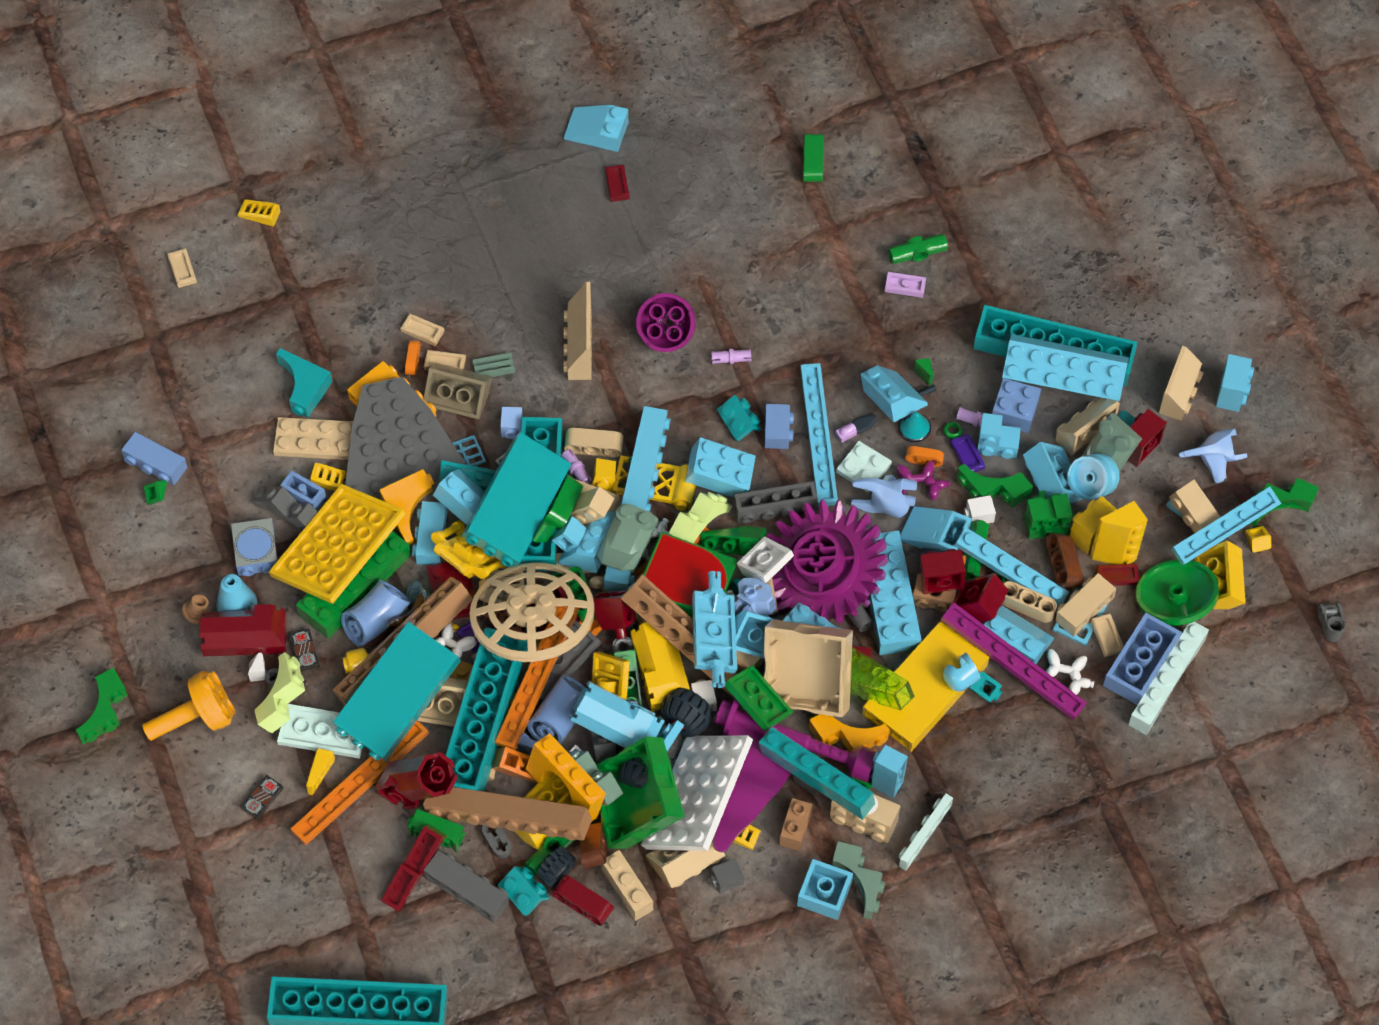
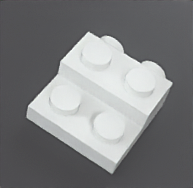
(764, 560)

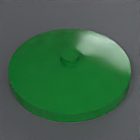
(1177, 592)

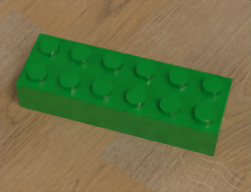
(381, 565)

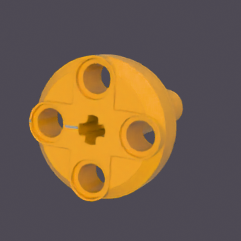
(207, 701)

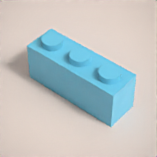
(432, 519)
(888, 770)

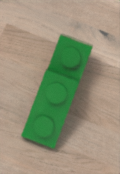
(1011, 489)
(1298, 496)
(104, 718)

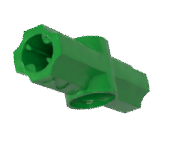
(917, 248)
(972, 565)
(539, 857)

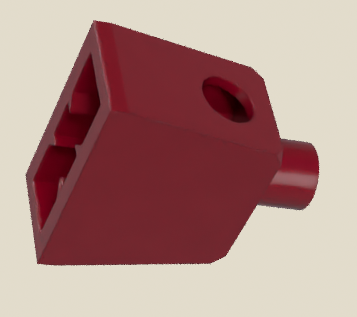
(613, 612)

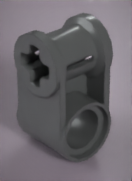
(1331, 617)

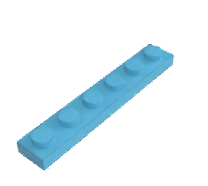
(1226, 526)
(1008, 566)

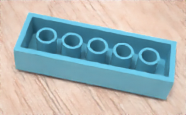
(1065, 367)
(893, 607)

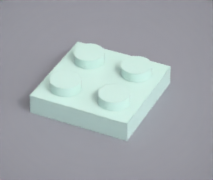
(863, 463)

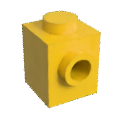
(604, 474)

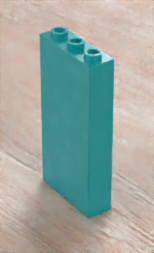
(516, 500)
(396, 692)

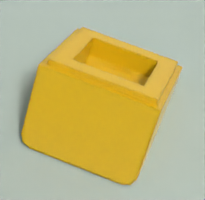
(1258, 539)

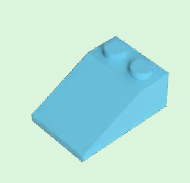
(598, 126)

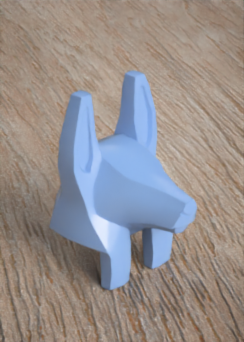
(1216, 453)
(886, 495)

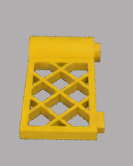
(680, 493)

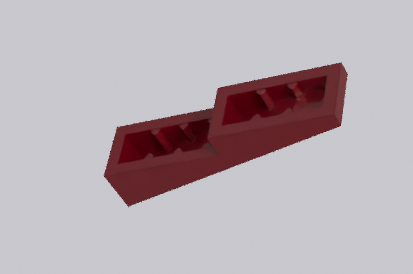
(412, 869)

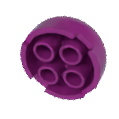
(653, 324)

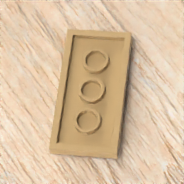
(313, 438)

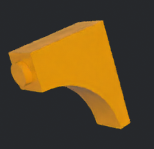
(406, 495)

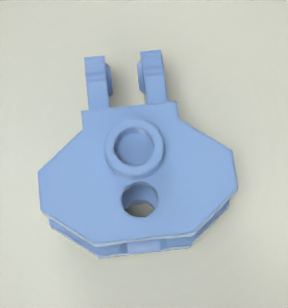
(755, 599)

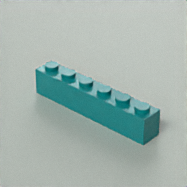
(817, 773)

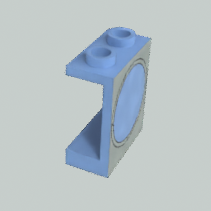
(254, 546)

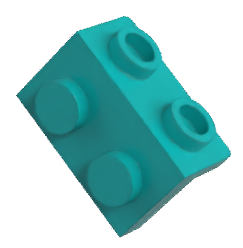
(739, 417)
(523, 889)

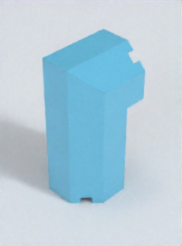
(614, 716)

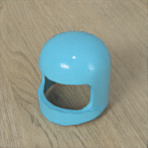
(961, 678)

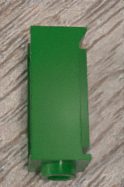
(452, 830)

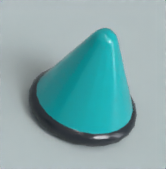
(914, 427)

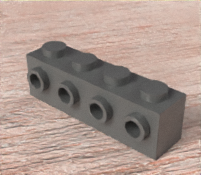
(774, 502)

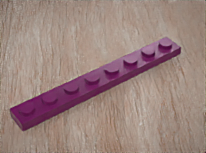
(1013, 661)

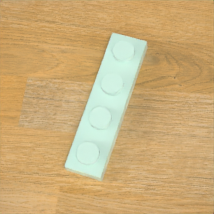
(929, 824)

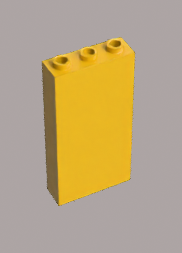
(925, 675)

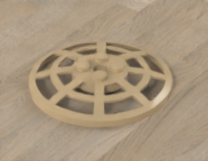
(532, 616)

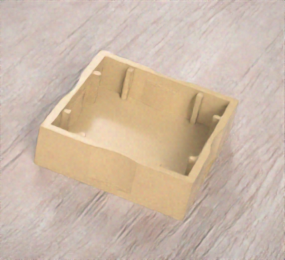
(809, 666)

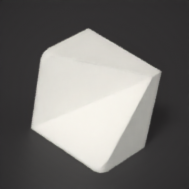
(257, 668)

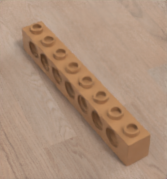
(667, 619)

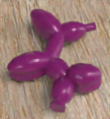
(926, 477)

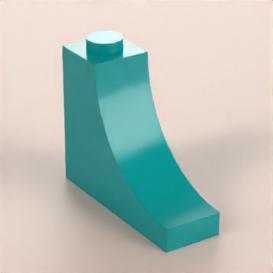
(309, 379)

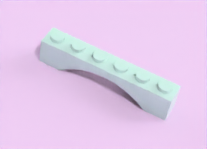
(1167, 677)

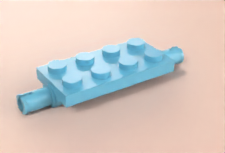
(714, 630)

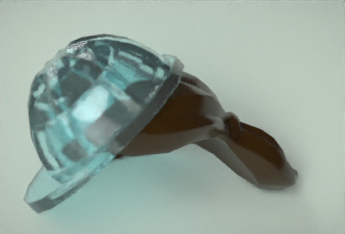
(417, 596)

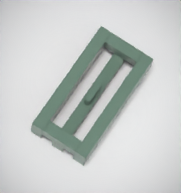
(494, 362)

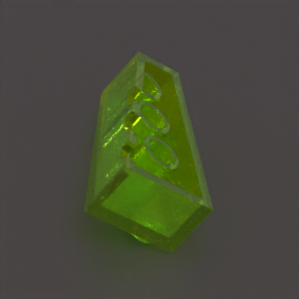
(878, 683)

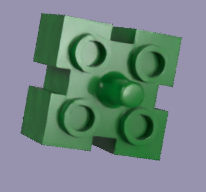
(1047, 515)

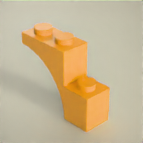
(829, 730)

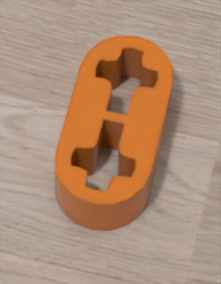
(412, 357)
(922, 455)

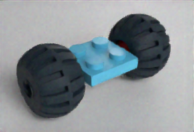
(683, 714)

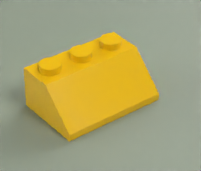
(1227, 565)

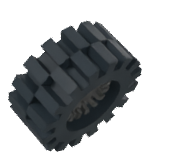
(556, 866)

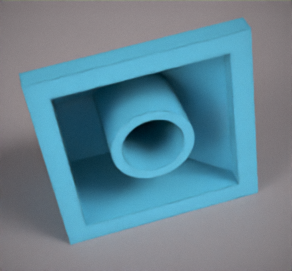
(751, 632)

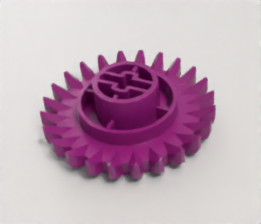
(832, 561)

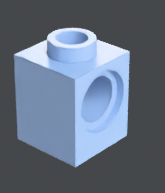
(511, 421)

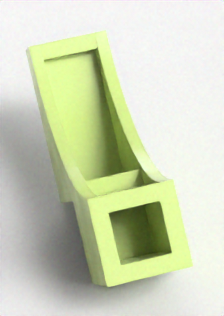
(705, 509)
(288, 685)

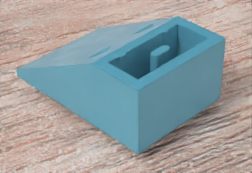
(934, 528)

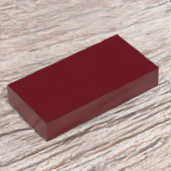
(617, 183)
(1119, 574)

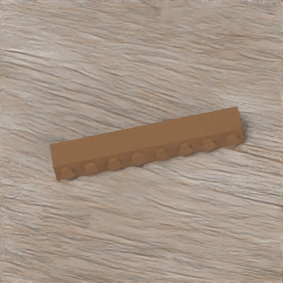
(428, 617)
(511, 813)

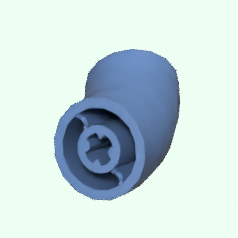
(372, 613)
(555, 710)

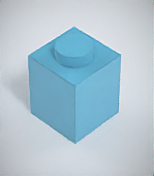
(570, 535)

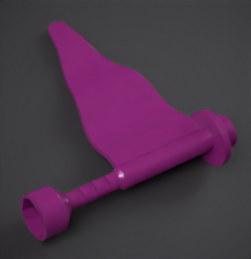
(763, 778)

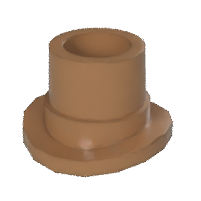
(193, 609)

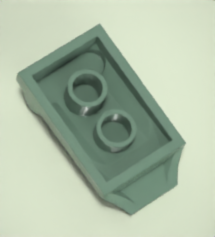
(1114, 440)
(627, 538)

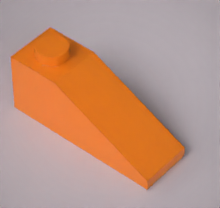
(512, 763)

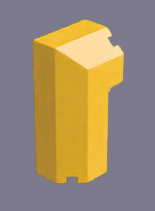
(658, 664)

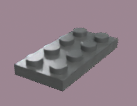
(569, 661)

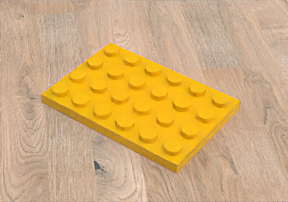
(336, 543)

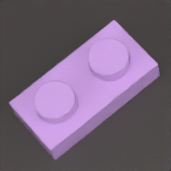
(905, 284)

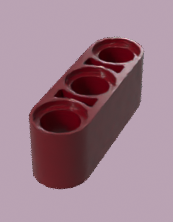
(582, 900)

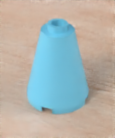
(234, 595)

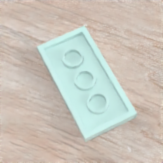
(315, 729)

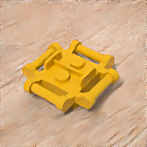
(466, 558)

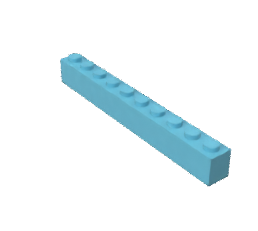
(641, 478)

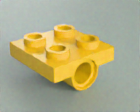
(611, 673)

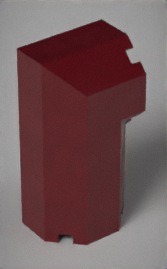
(244, 632)
(416, 779)

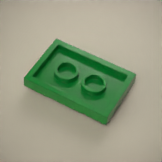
(758, 698)

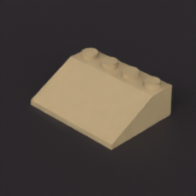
(579, 335)

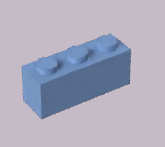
(154, 459)

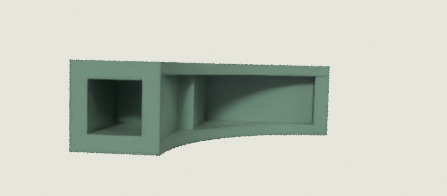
(603, 779)
(868, 881)

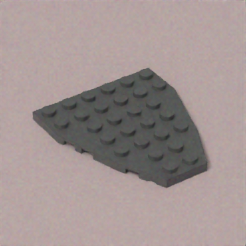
(395, 438)

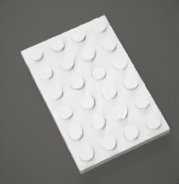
(704, 782)

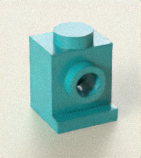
(987, 680)

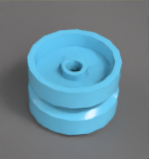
(1093, 476)

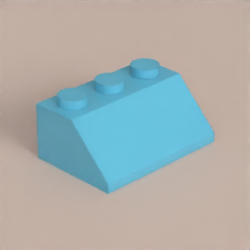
(891, 392)
(1050, 469)
(459, 495)
(585, 554)
(1020, 634)

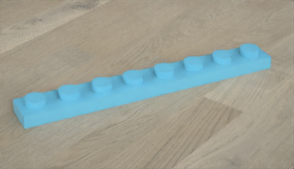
(819, 433)

